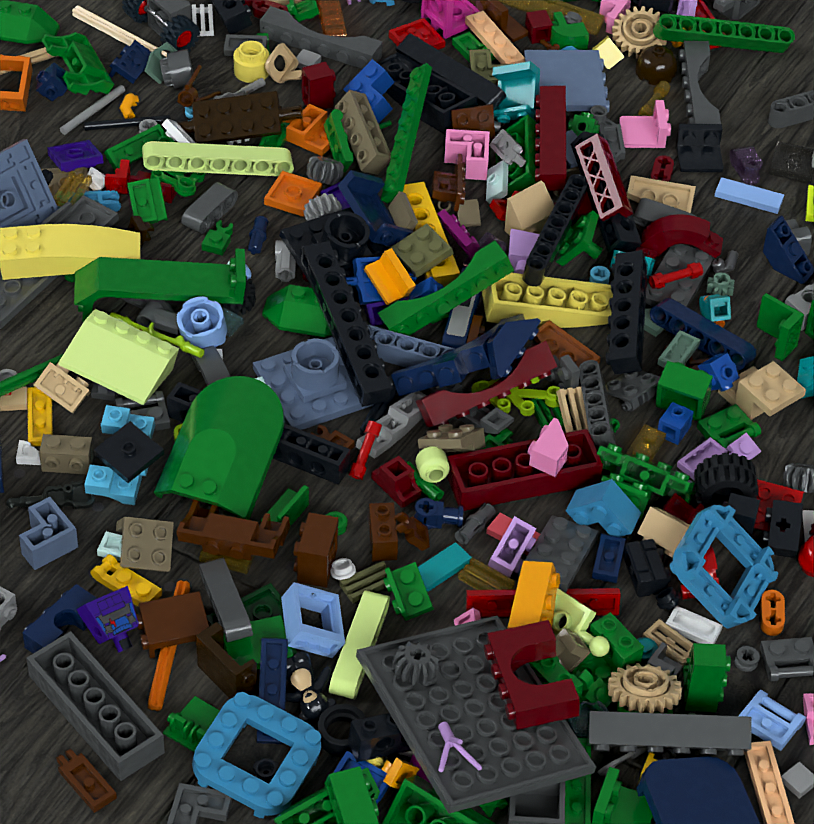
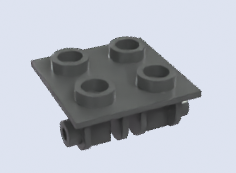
(633, 388)

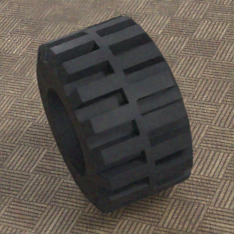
(722, 476)

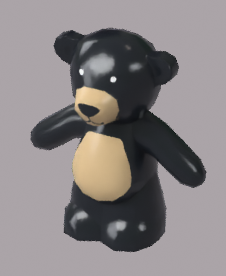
(306, 688)

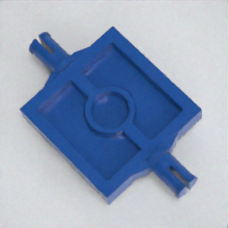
(366, 290)

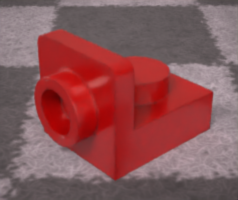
(120, 179)

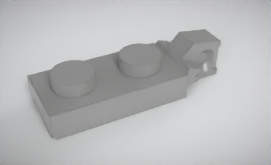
(507, 148)

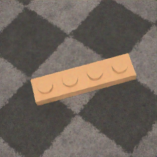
(493, 38)
(768, 784)

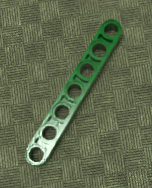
(733, 30)

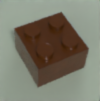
(316, 549)

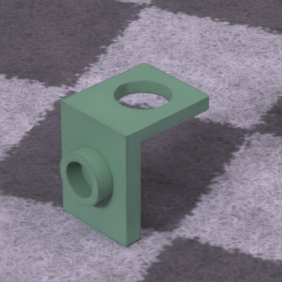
(153, 65)

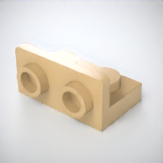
(62, 387)

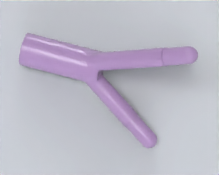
(452, 741)

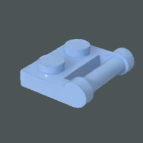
(770, 726)

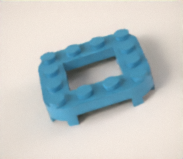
(689, 562)
(238, 784)

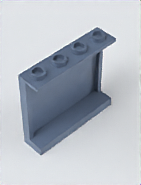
(577, 71)

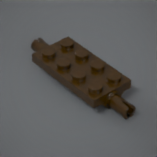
(239, 118)

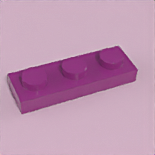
(459, 233)

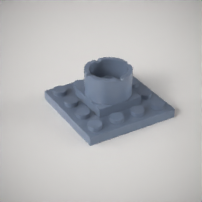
(23, 189)
(310, 383)

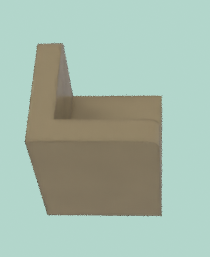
(570, 649)

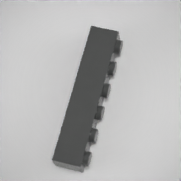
(668, 731)

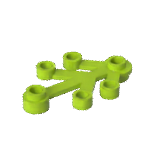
(549, 396)

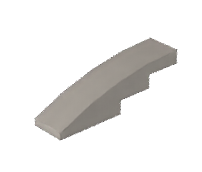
(397, 423)

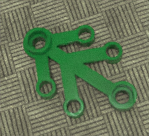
(182, 185)

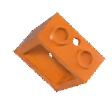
(16, 100)

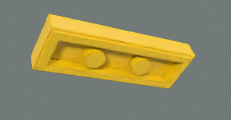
(39, 416)

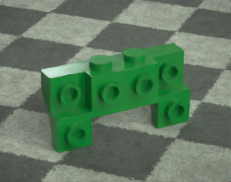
(82, 61)
(638, 468)

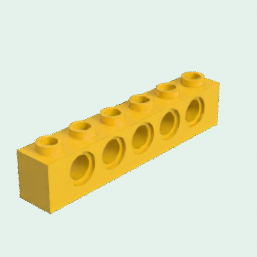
(425, 213)

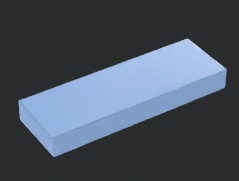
(749, 195)

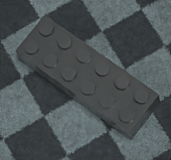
(96, 706)

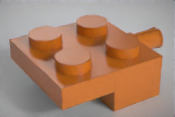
(309, 131)

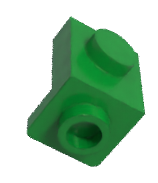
(303, 10)

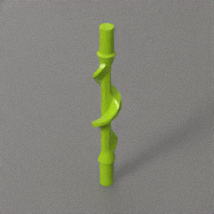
(179, 341)

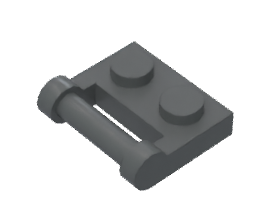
(158, 412)
(788, 653)

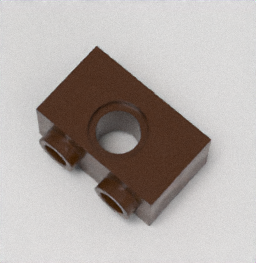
(382, 531)

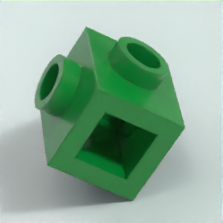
(587, 118)

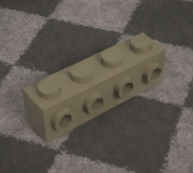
(363, 132)

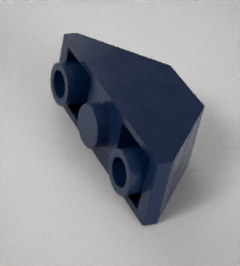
(786, 253)
(508, 344)

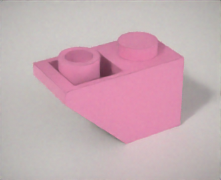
(550, 449)

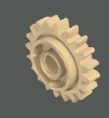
(627, 30)
(644, 688)

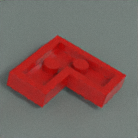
(420, 29)

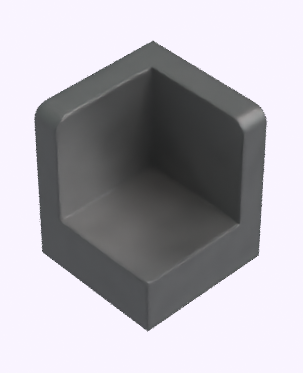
(663, 661)

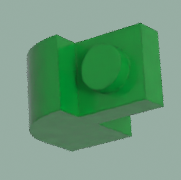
(568, 34)

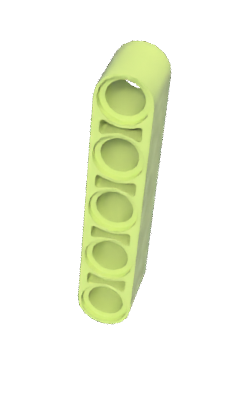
(362, 634)

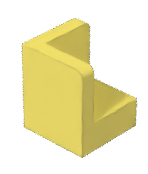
(609, 52)

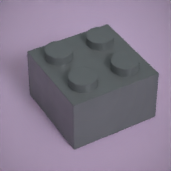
(538, 806)

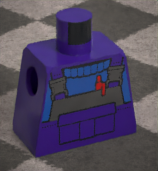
(111, 618)

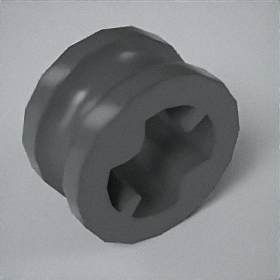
(748, 665)

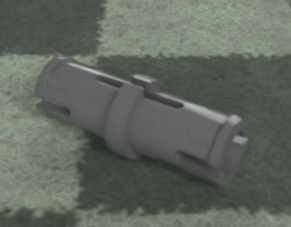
(475, 523)

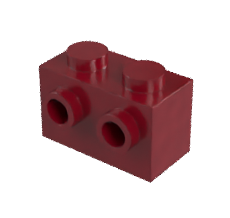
(318, 85)

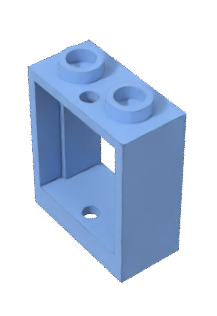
(309, 638)

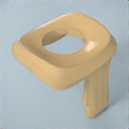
(291, 64)

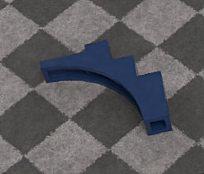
(449, 367)

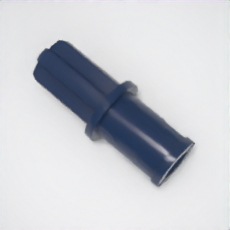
(258, 234)

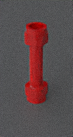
(693, 271)
(372, 431)

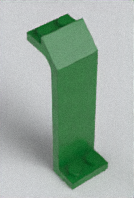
(159, 281)

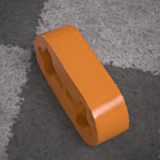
(777, 613)

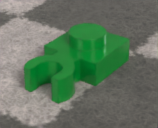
(218, 240)

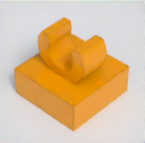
(398, 772)

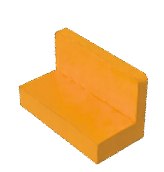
(390, 277)

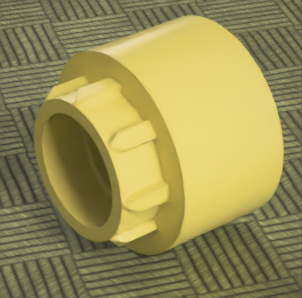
(250, 61)

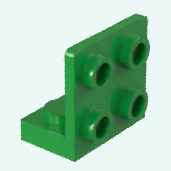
(780, 322)
(620, 804)

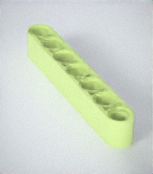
(216, 158)

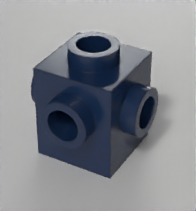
(50, 82)

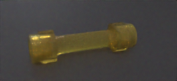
(659, 92)

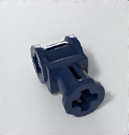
(437, 514)

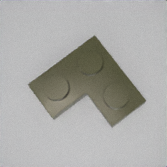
(481, 64)

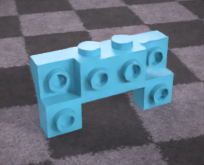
(102, 479)

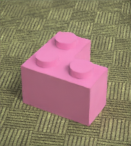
(474, 151)

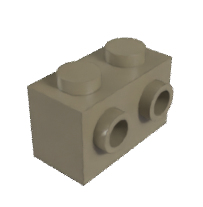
(66, 454)

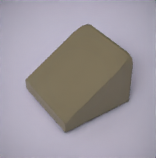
(469, 213)

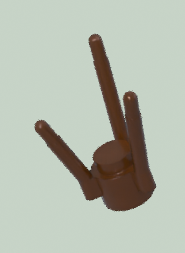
(190, 94)

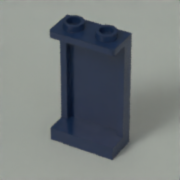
(362, 196)

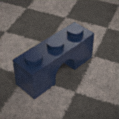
(61, 613)

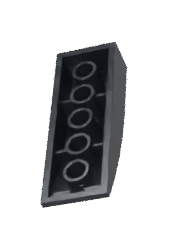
(440, 96)

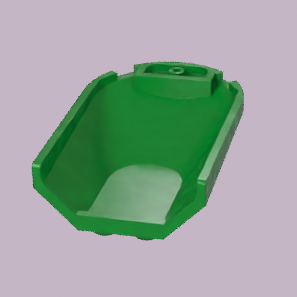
(225, 445)

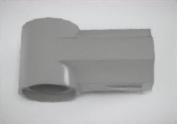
(285, 262)

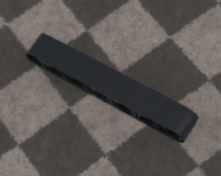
(445, 66)
(555, 230)

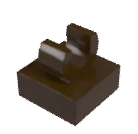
(137, 225)

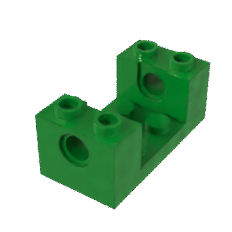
(623, 650)

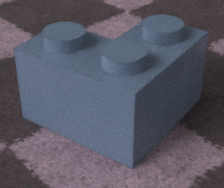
(50, 534)

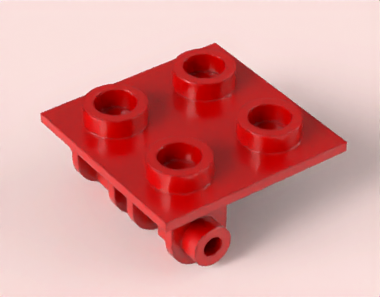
(766, 494)

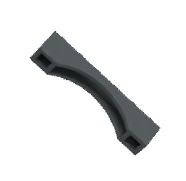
(349, 50)
(695, 63)

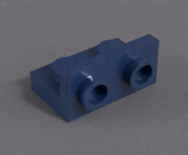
(131, 63)

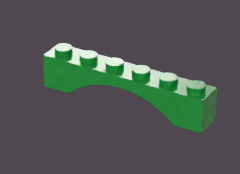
(485, 269)

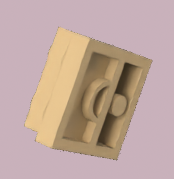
(763, 390)

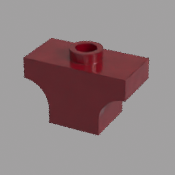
(397, 481)

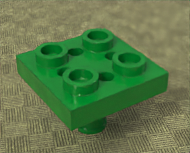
(580, 239)

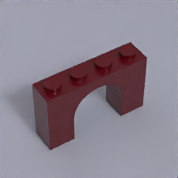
(529, 703)

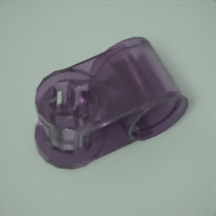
(746, 164)

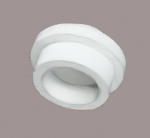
(342, 569)

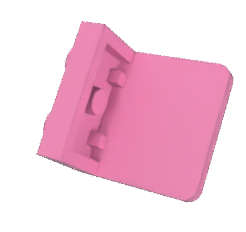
(646, 130)

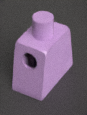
(520, 247)

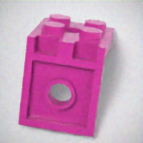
(448, 15)

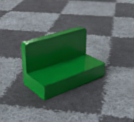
(290, 505)

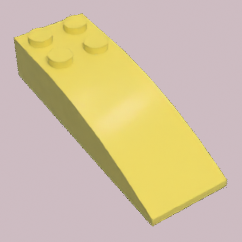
(61, 248)
(555, 299)

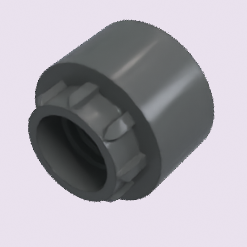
(177, 68)

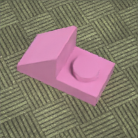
(611, 11)

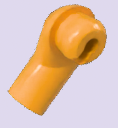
(129, 101)

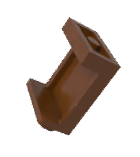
(171, 621)

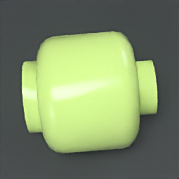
(432, 464)

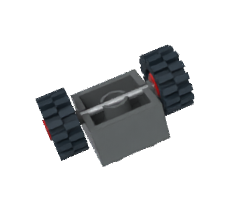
(167, 18)

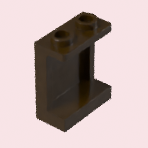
(221, 667)

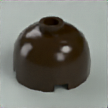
(656, 65)

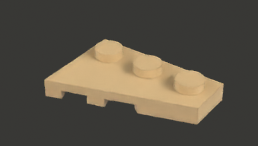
(668, 193)

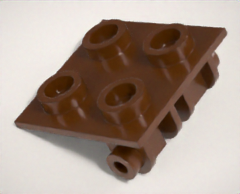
(475, 119)

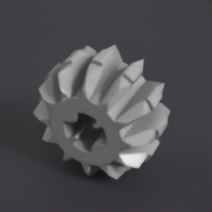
(321, 206)

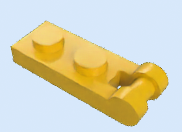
(139, 587)

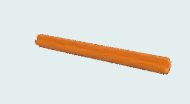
(164, 663)

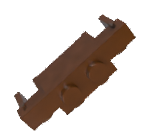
(232, 535)

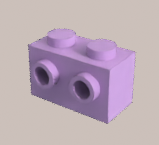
(509, 551)

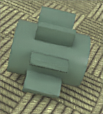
(720, 284)

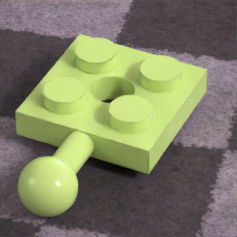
(578, 621)

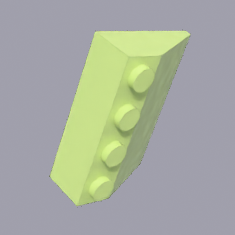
(119, 357)

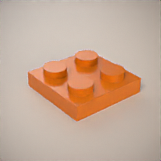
(292, 193)

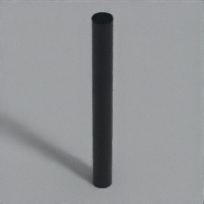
(120, 123)

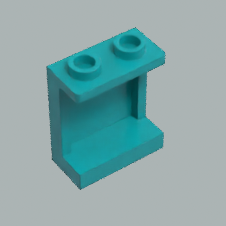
(521, 86)

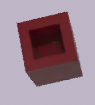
(538, 25)

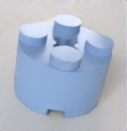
(202, 322)

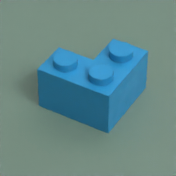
(606, 505)

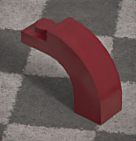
(681, 230)

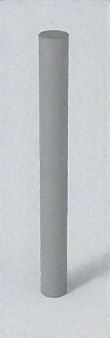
(92, 109)

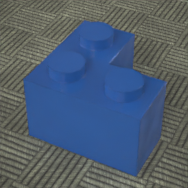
(373, 82)

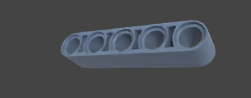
(404, 349)

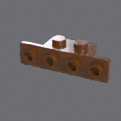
(499, 15)
(450, 186)

